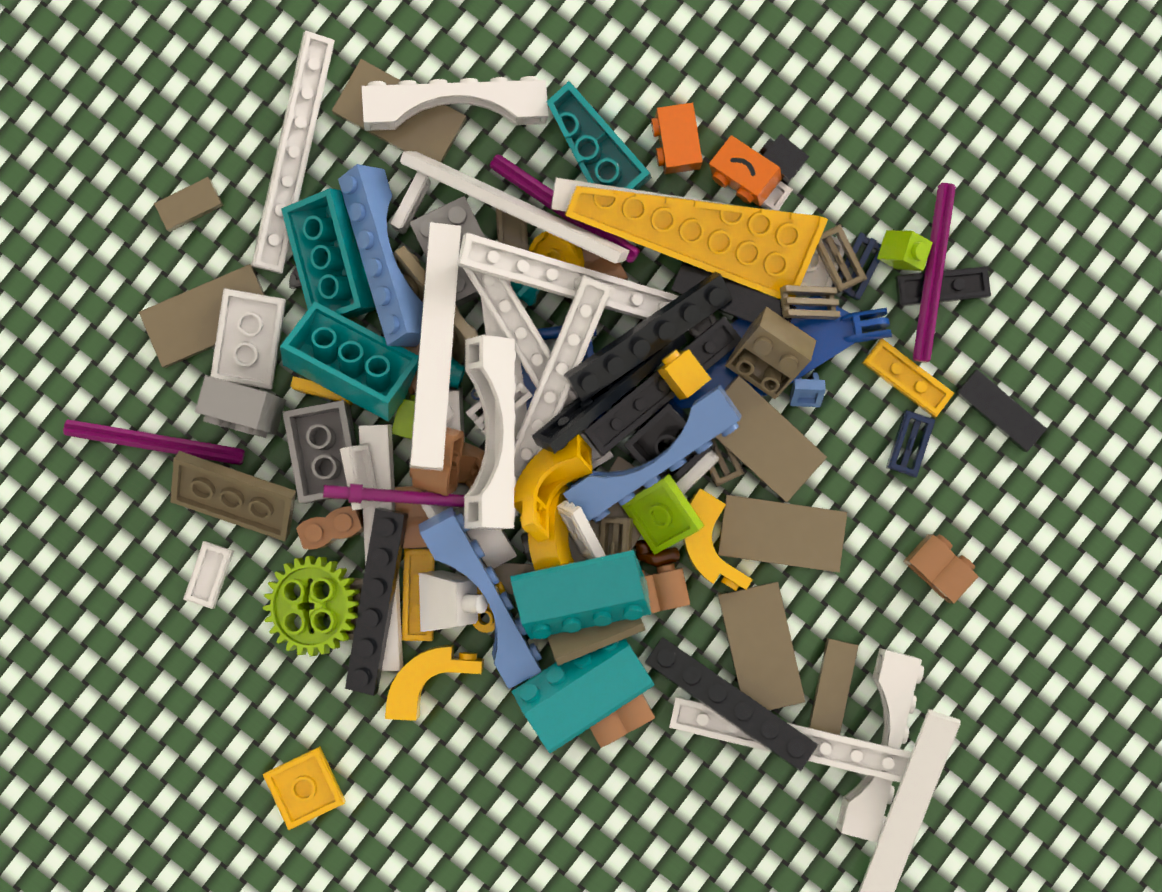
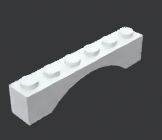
(391, 105)
(491, 369)
(865, 805)

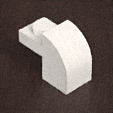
(494, 544)

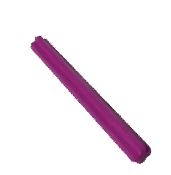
(544, 195)
(934, 273)
(153, 441)

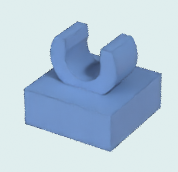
(807, 392)

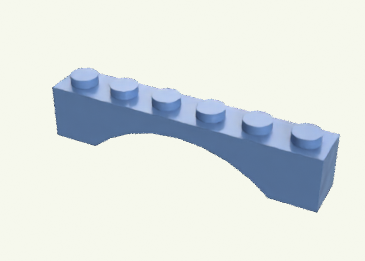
(367, 203)
(708, 417)
(452, 546)

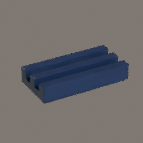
(871, 244)
(902, 468)

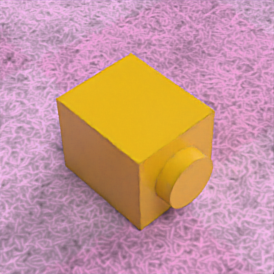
(683, 373)

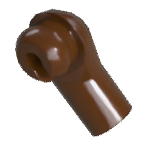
(664, 557)

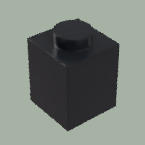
(785, 155)

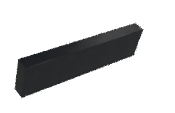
(746, 302)

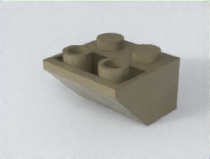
(771, 353)

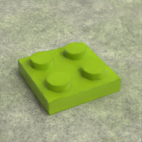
(662, 514)

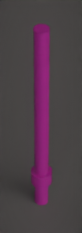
(357, 493)

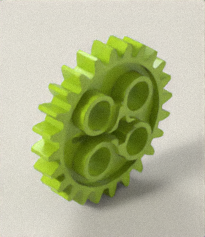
(285, 606)

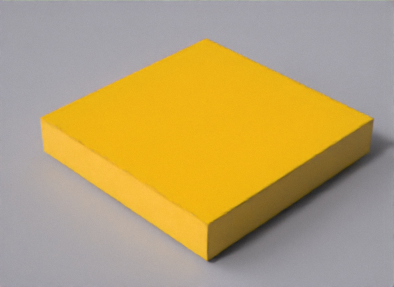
(304, 788)

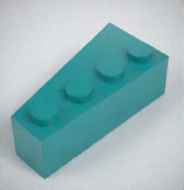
(594, 144)

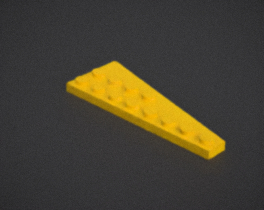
(739, 242)

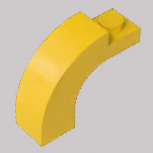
(544, 478)
(700, 545)
(556, 549)
(407, 686)

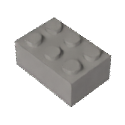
(454, 213)
(239, 407)
(314, 445)

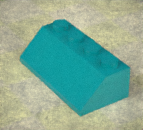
(328, 254)
(349, 360)
(581, 595)
(581, 692)

